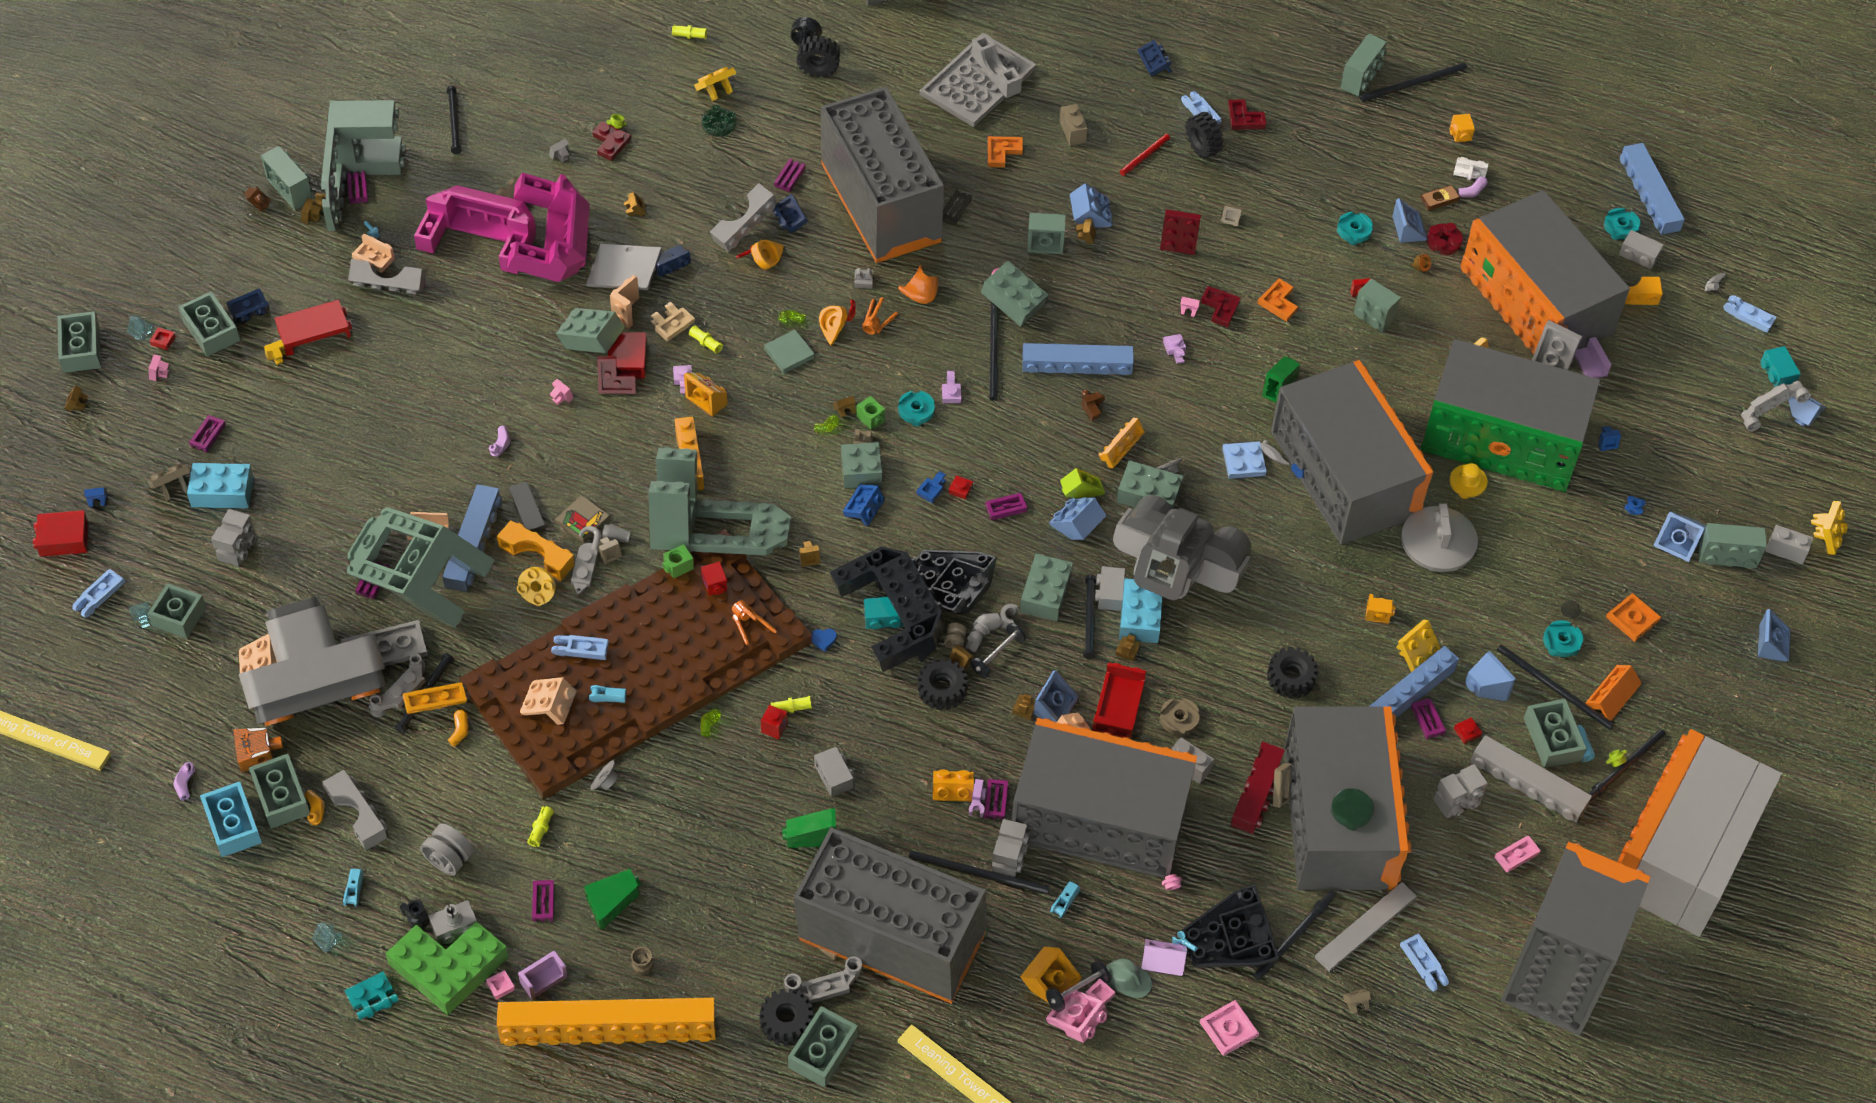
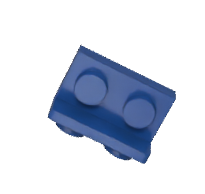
(864, 503)

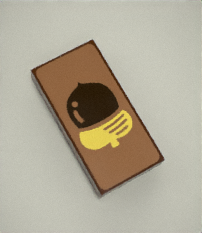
(1440, 197)

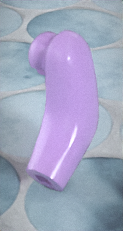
(1475, 189)
(502, 442)
(181, 780)

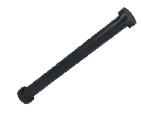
(451, 91)
(1089, 653)
(446, 659)

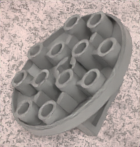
(1439, 538)

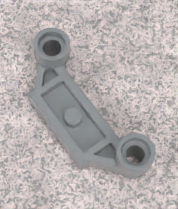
(1771, 400)
(408, 682)
(826, 986)

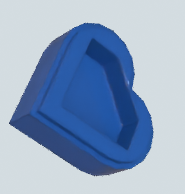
(824, 639)

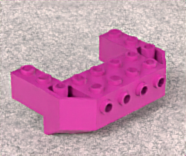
(476, 214)
(565, 229)

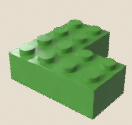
(448, 973)

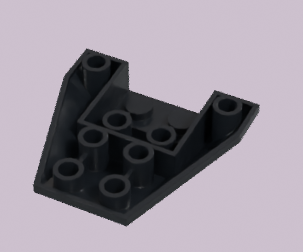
(957, 577)
(1233, 933)

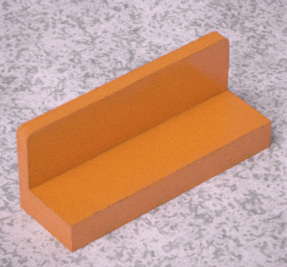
(1615, 691)

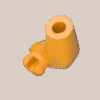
(461, 729)
(316, 807)

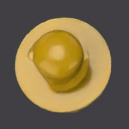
(1468, 480)
(536, 585)

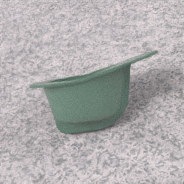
(1129, 978)

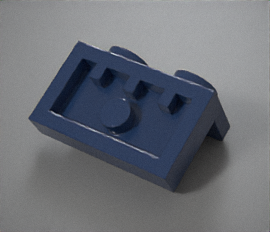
(1153, 58)
(672, 260)

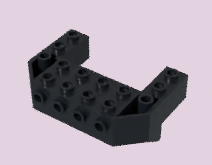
(909, 595)

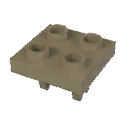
(175, 472)

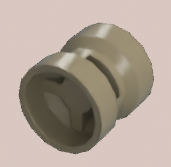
(955, 636)
(638, 957)

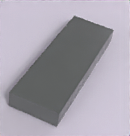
(526, 507)

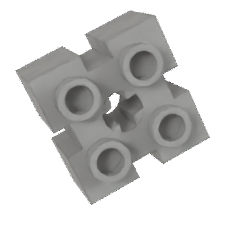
(234, 538)
(1460, 791)
(1010, 848)

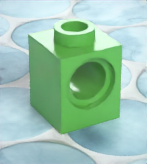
(871, 413)
(679, 555)

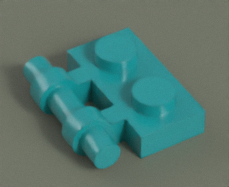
(369, 991)

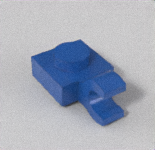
(932, 489)

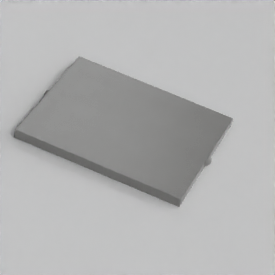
(620, 262)

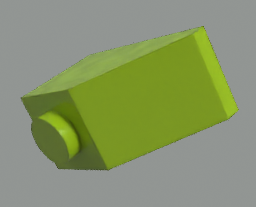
(1081, 485)

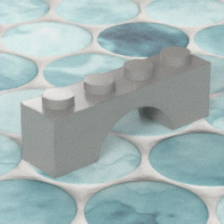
(986, 55)
(729, 233)
(408, 279)
(343, 791)

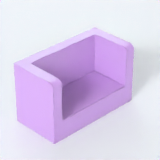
(542, 975)

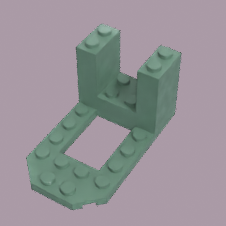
(357, 141)
(676, 506)
(419, 564)

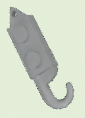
(586, 561)

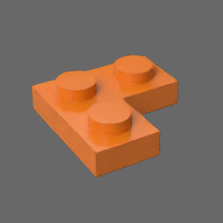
(1000, 146)
(1275, 300)

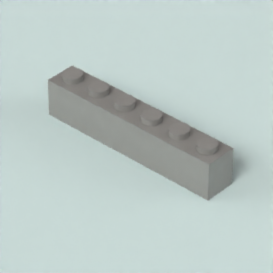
(1530, 779)

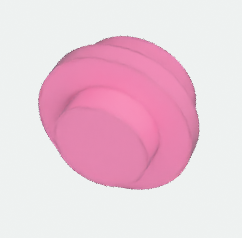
(1172, 882)

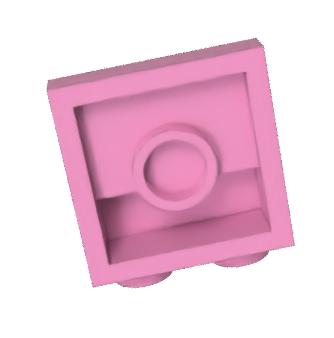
(1080, 1016)

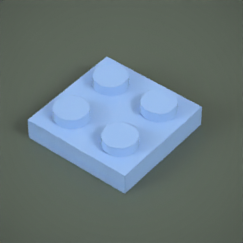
(1244, 460)

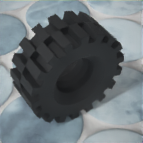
(818, 65)
(1204, 134)
(1295, 661)
(942, 672)
(780, 1030)

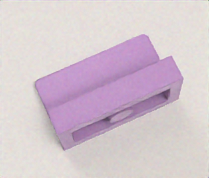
(1593, 359)
(1164, 957)

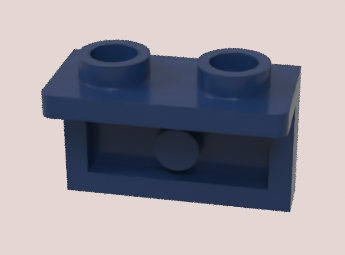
(790, 214)
(247, 306)

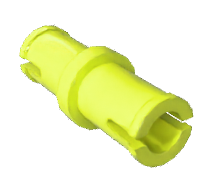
(689, 31)
(705, 339)
(793, 704)
(540, 826)

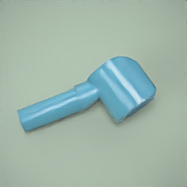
(373, 231)
(1183, 941)

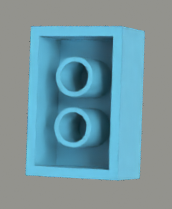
(220, 485)
(1140, 613)
(230, 819)

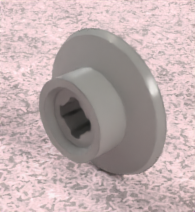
(1171, 466)
(605, 777)

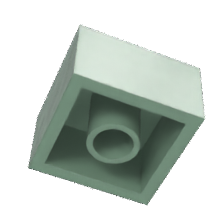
(1046, 233)
(1377, 305)
(861, 464)
(177, 610)

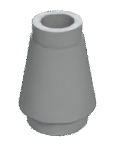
(614, 532)

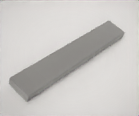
(1365, 927)

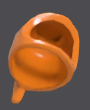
(921, 287)

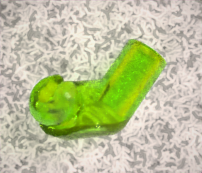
(794, 315)
(828, 426)
(708, 720)

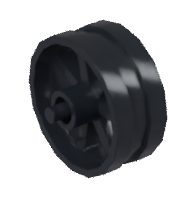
(810, 28)

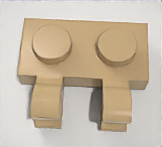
(675, 323)

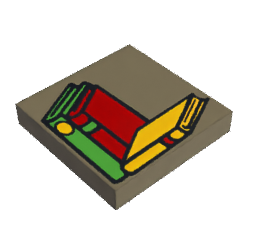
(580, 515)

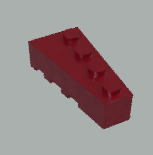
(1258, 789)

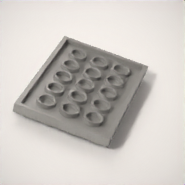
(967, 89)

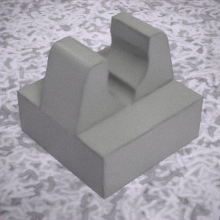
(560, 151)
(863, 278)

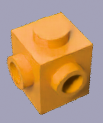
(1462, 128)

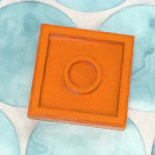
(1633, 617)

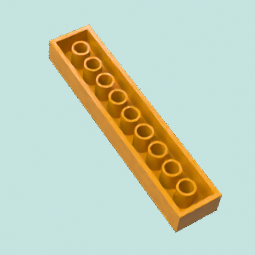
(606, 1021)

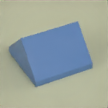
(1408, 223)
(1773, 638)
(1055, 698)

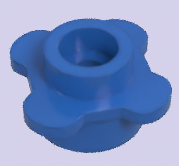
(1631, 505)

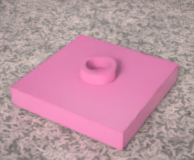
(1229, 1028)

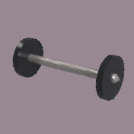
(980, 666)
(1056, 999)

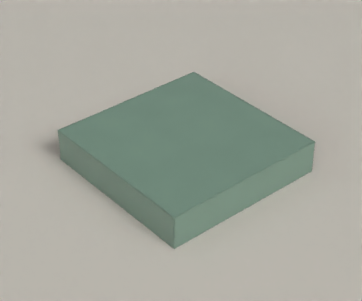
(789, 351)

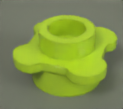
(617, 121)
(1617, 758)

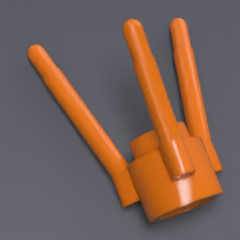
(872, 323)
(744, 612)

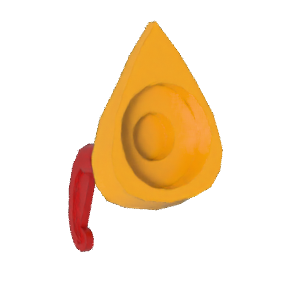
(765, 253)
(834, 318)

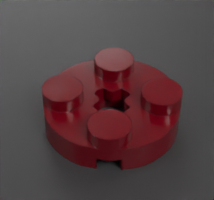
(1447, 231)

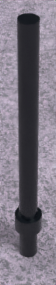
(1600, 787)
(1319, 908)

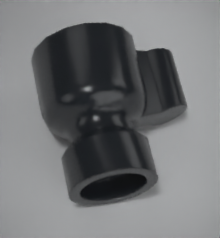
(415, 913)

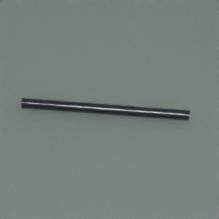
(1412, 82)
(993, 352)
(1555, 687)
(979, 872)

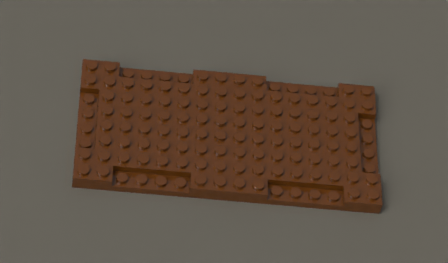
(665, 647)

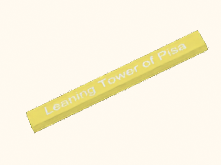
(53, 741)
(949, 1067)

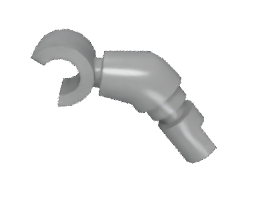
(989, 622)

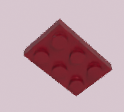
(1180, 232)

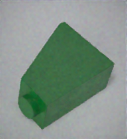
(1280, 375)
(809, 829)
(611, 896)

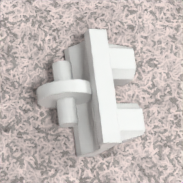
(1470, 168)

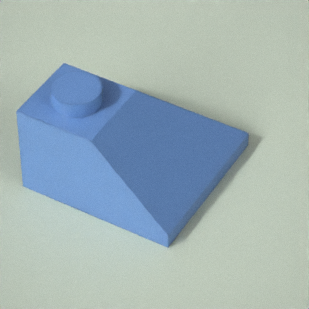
(1805, 412)
(1679, 535)
(1490, 679)

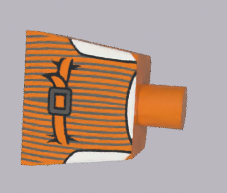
(254, 746)

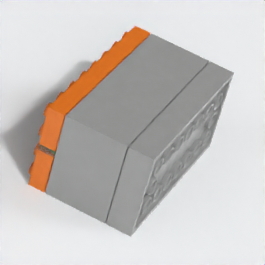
(1697, 828)

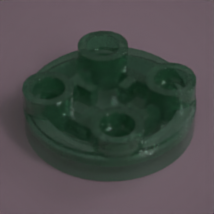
(718, 121)
(1352, 808)

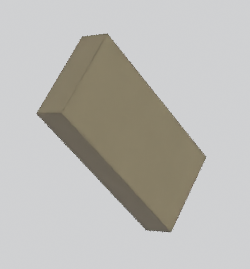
(1282, 782)

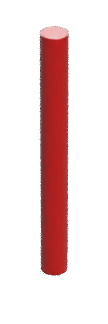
(1144, 154)

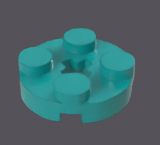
(1619, 231)
(1353, 235)
(916, 416)
(1562, 648)

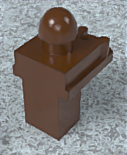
(257, 198)
(1090, 403)

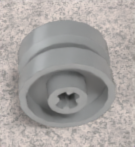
(447, 849)

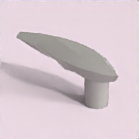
(1713, 283)
(1272, 453)

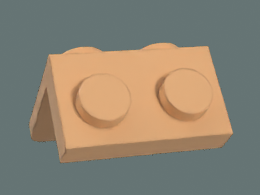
(623, 299)
(256, 654)
(549, 697)

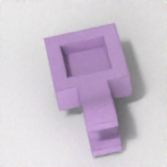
(1176, 346)
(679, 372)
(951, 392)
(978, 794)

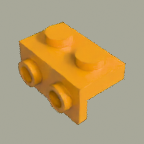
(953, 785)

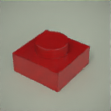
(1357, 285)
(162, 338)
(960, 487)
(1467, 730)

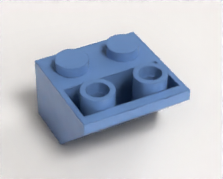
(1091, 204)
(1078, 518)

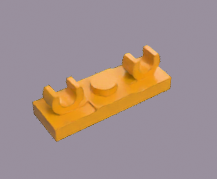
(1122, 443)
(434, 698)

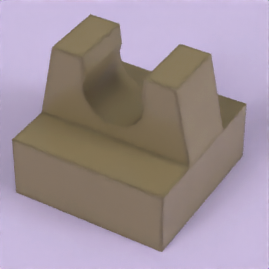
(1231, 215)
(863, 437)
(609, 550)
(1354, 998)

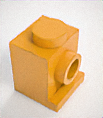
(1379, 609)

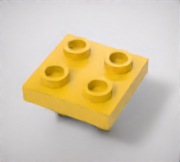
(719, 75)
(1831, 527)
(1418, 645)

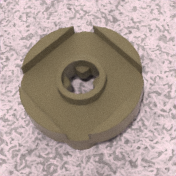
(1175, 726)

